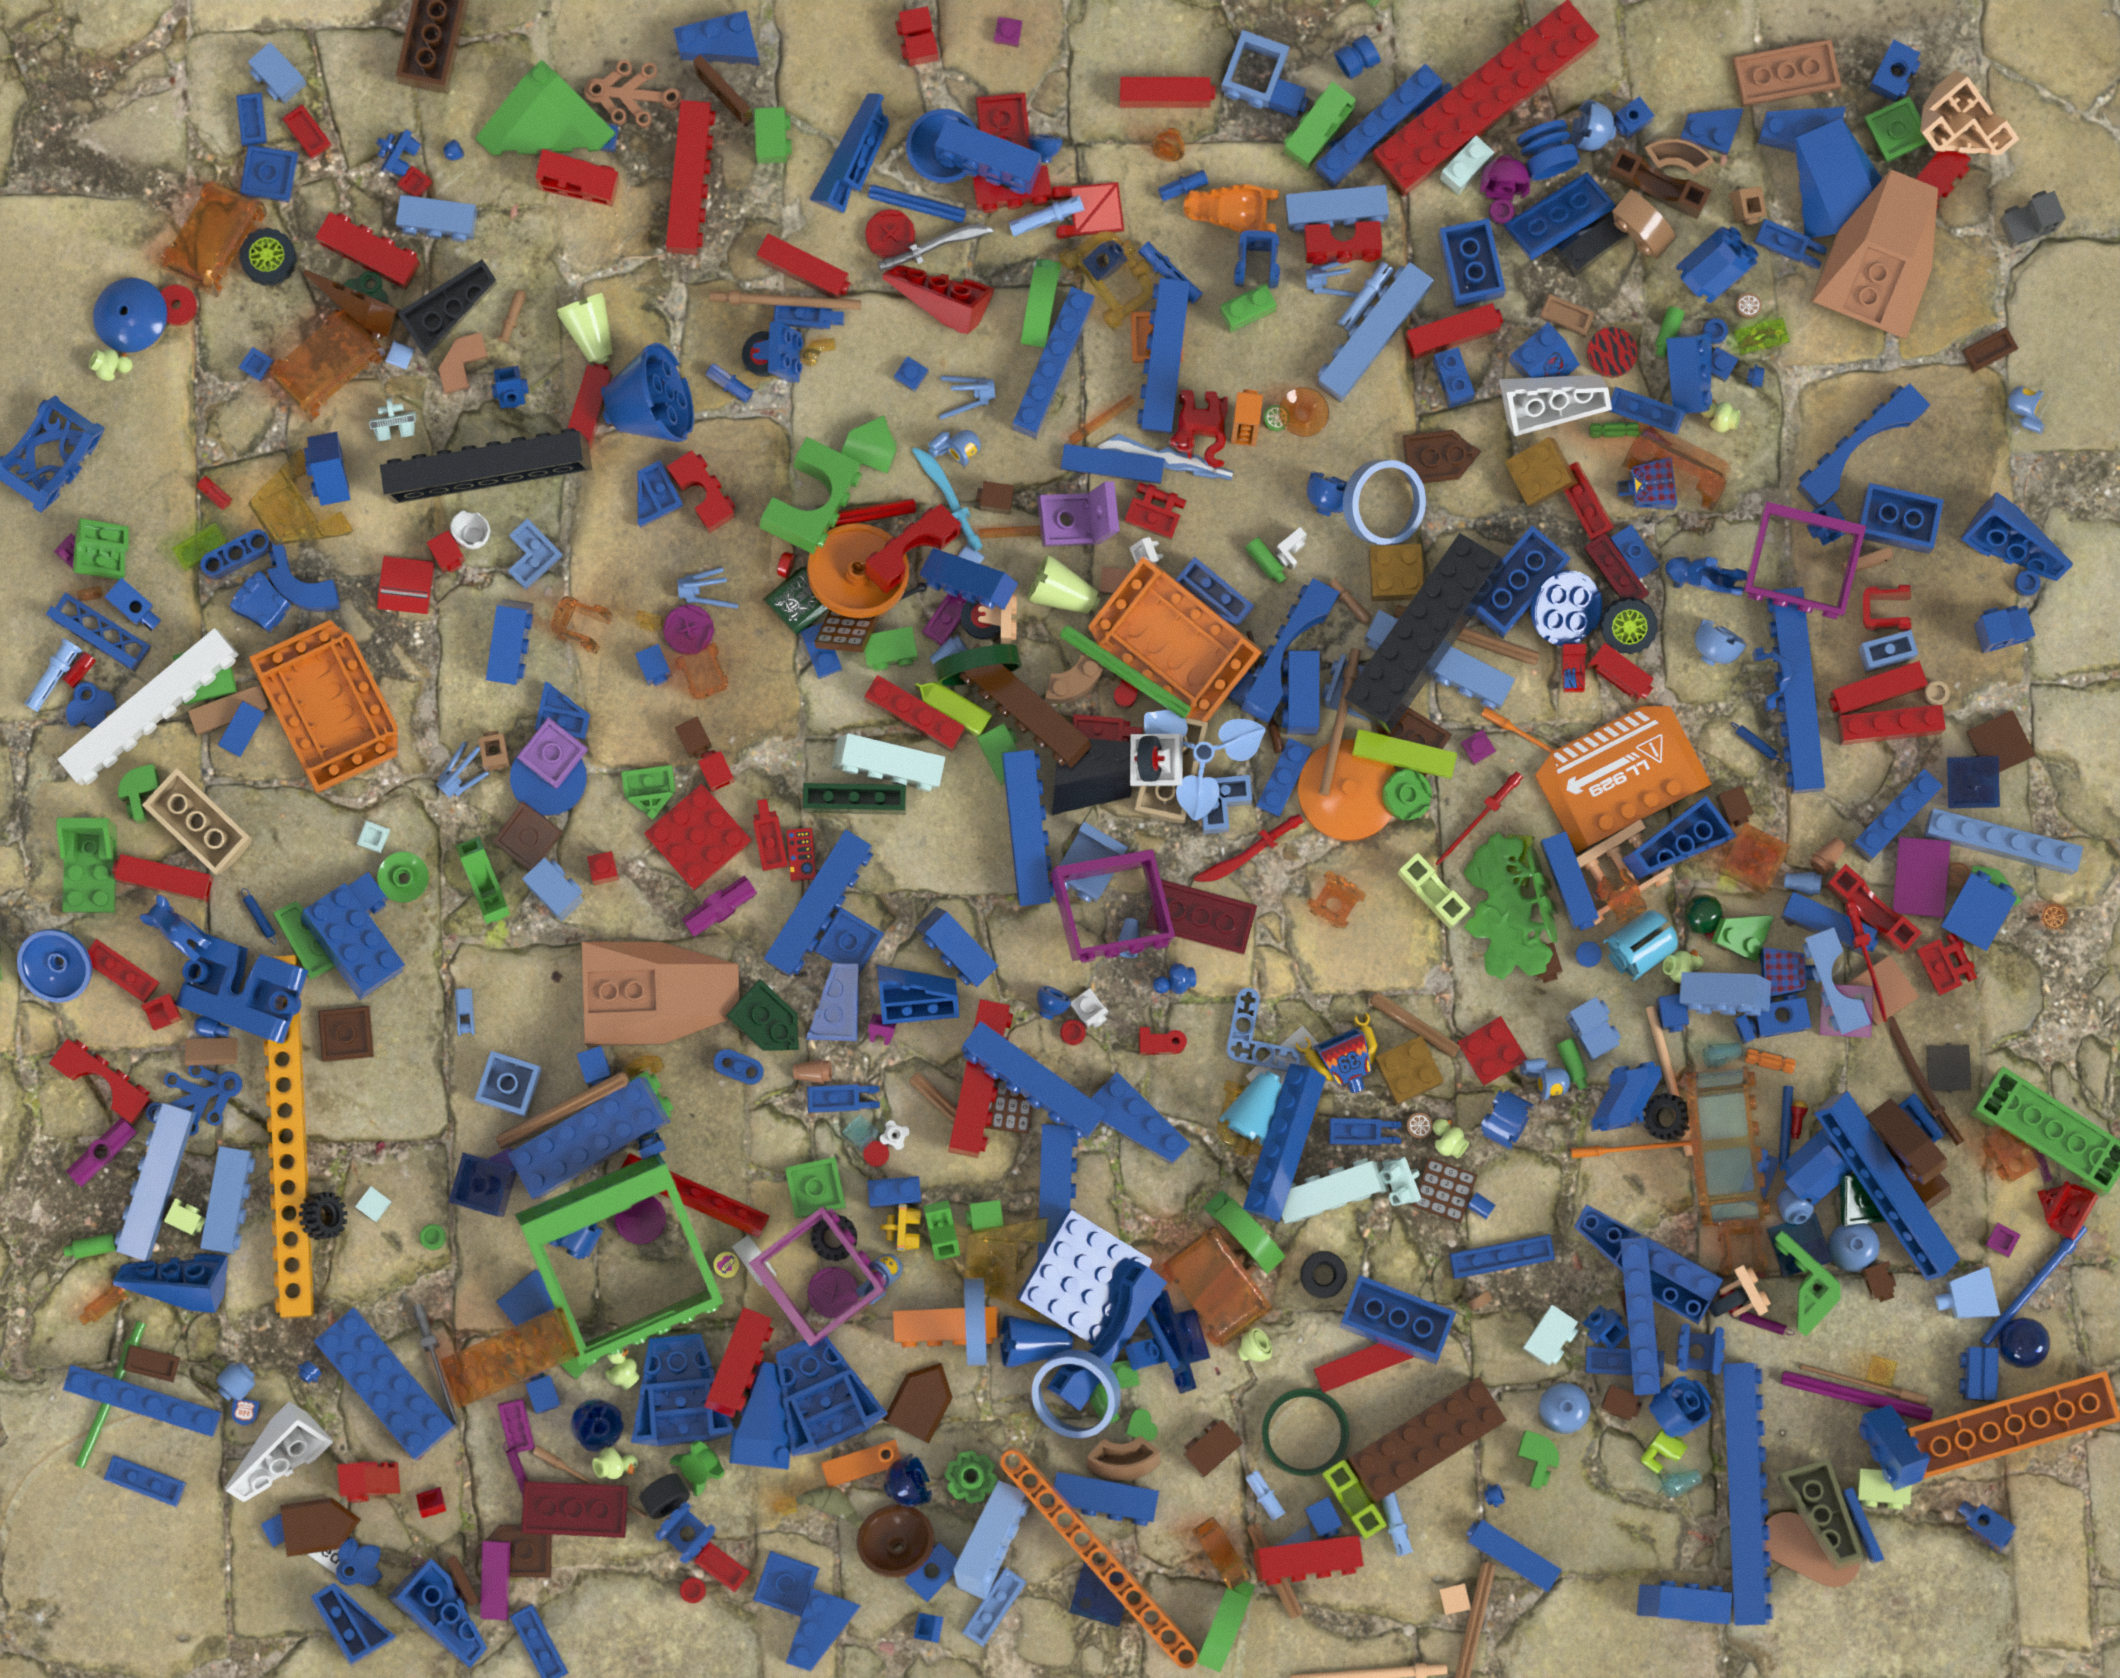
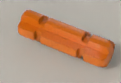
(1770, 1061)

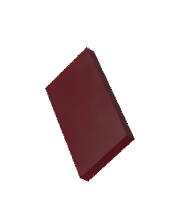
(1207, 917)
(574, 1509)

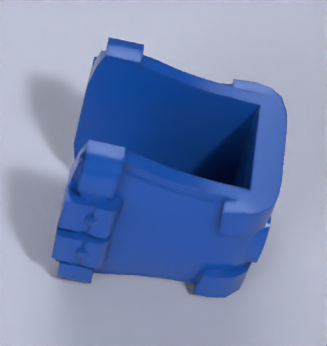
(1249, 241)
(260, 602)
(1712, 1346)
(671, 1531)

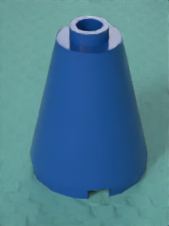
(1031, 1341)

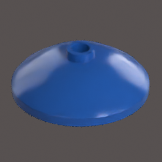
(922, 149)
(141, 324)
(48, 976)

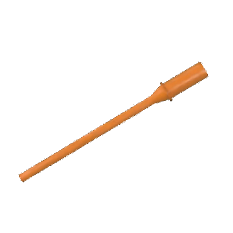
(1506, 724)
(1599, 1150)

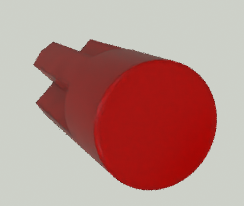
(214, 492)
(79, 669)

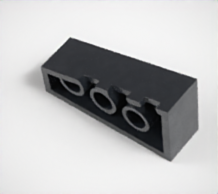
(442, 310)

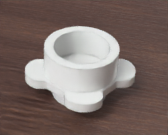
(888, 1139)

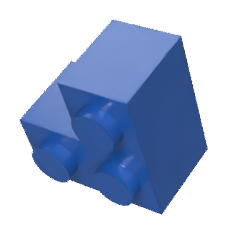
(326, 466)
(2003, 628)

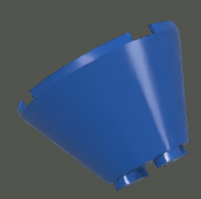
(650, 397)

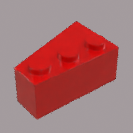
(576, 178)
(368, 1479)

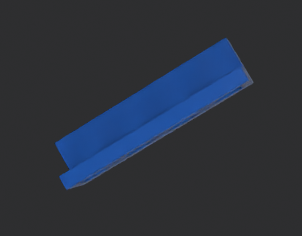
(92, 638)

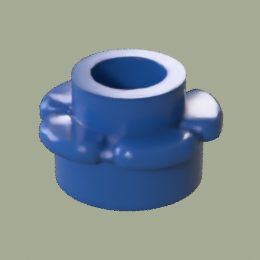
(1756, 376)
(308, 1372)
(1494, 1495)

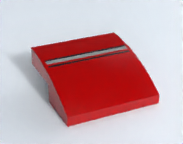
(405, 584)

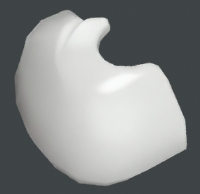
(470, 530)

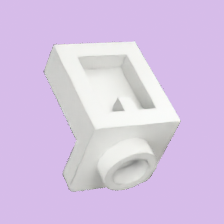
(1291, 543)
(1089, 1009)

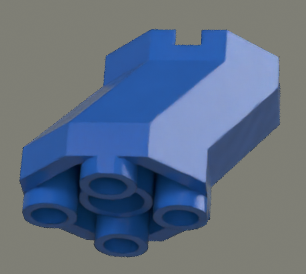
(1717, 263)
(1626, 1096)
(1815, 1168)

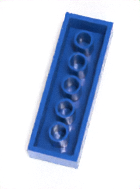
(589, 1138)
(385, 1384)

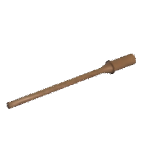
(1898, 1392)
(558, 1463)

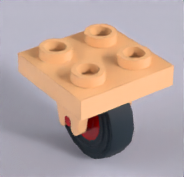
(987, 623)
(1732, 1300)

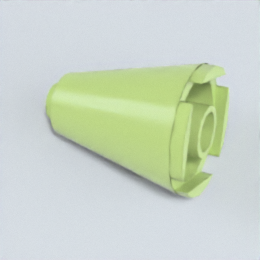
(589, 327)
(1061, 588)

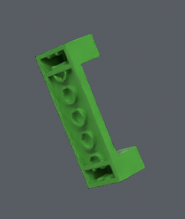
(2051, 1129)

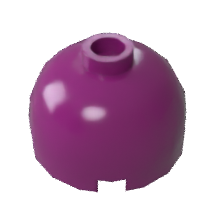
(1505, 178)

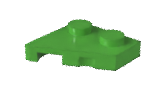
(1743, 935)

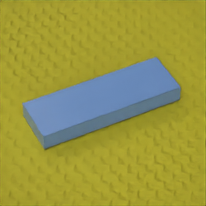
(994, 1607)

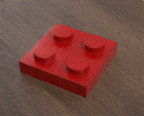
(1492, 1051)

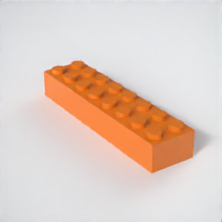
(2017, 1423)

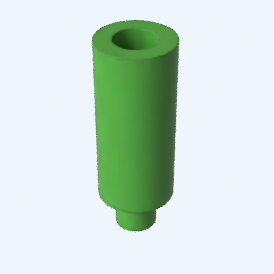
(1669, 328)
(1265, 560)
(1573, 1063)
(91, 1246)
(1100, 1403)

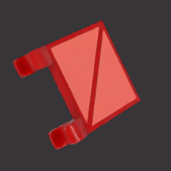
(1101, 210)

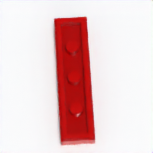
(1358, 1366)

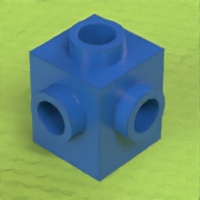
(509, 387)
(1826, 535)
(1605, 1327)

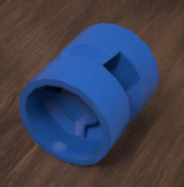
(1354, 58)

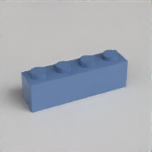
(1337, 207)
(227, 1199)

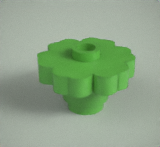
(967, 1463)

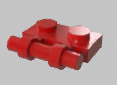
(1152, 517)
(1939, 966)

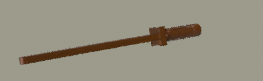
(1938, 1110)

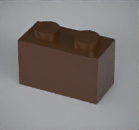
(1212, 1447)

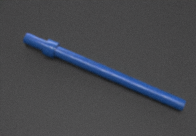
(2066, 1247)

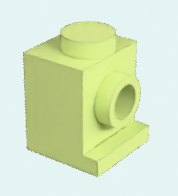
(185, 1218)

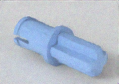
(1265, 1495)

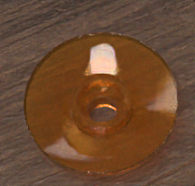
(1312, 404)

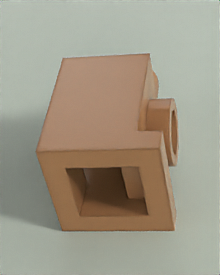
(1748, 205)
(490, 740)

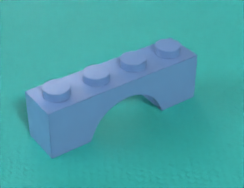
(1848, 1012)

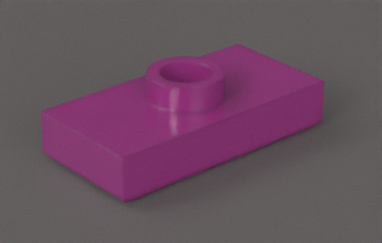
(516, 1425)

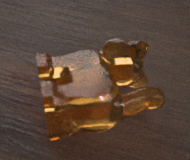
(1621, 899)

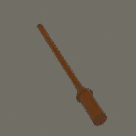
(1272, 725)

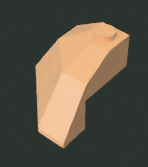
(1962, 121)

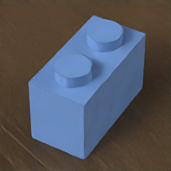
(276, 73)
(1888, 651)

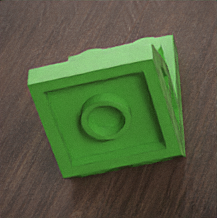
(88, 857)
(1811, 1304)

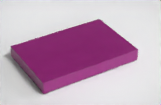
(1921, 877)

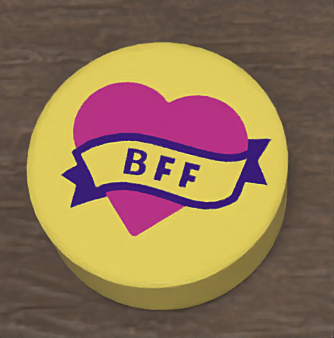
(726, 1265)

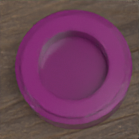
(1501, 211)

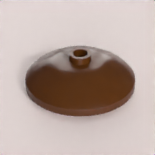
(892, 1528)

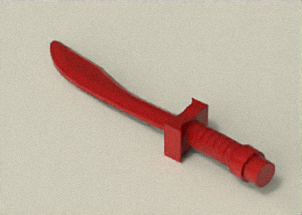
(1492, 803)
(1228, 866)
(1862, 940)

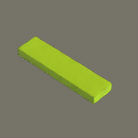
(1404, 754)

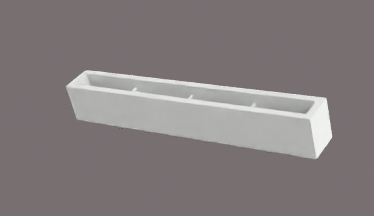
(148, 707)

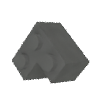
(2037, 219)

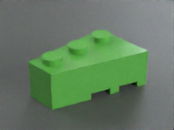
(1319, 125)

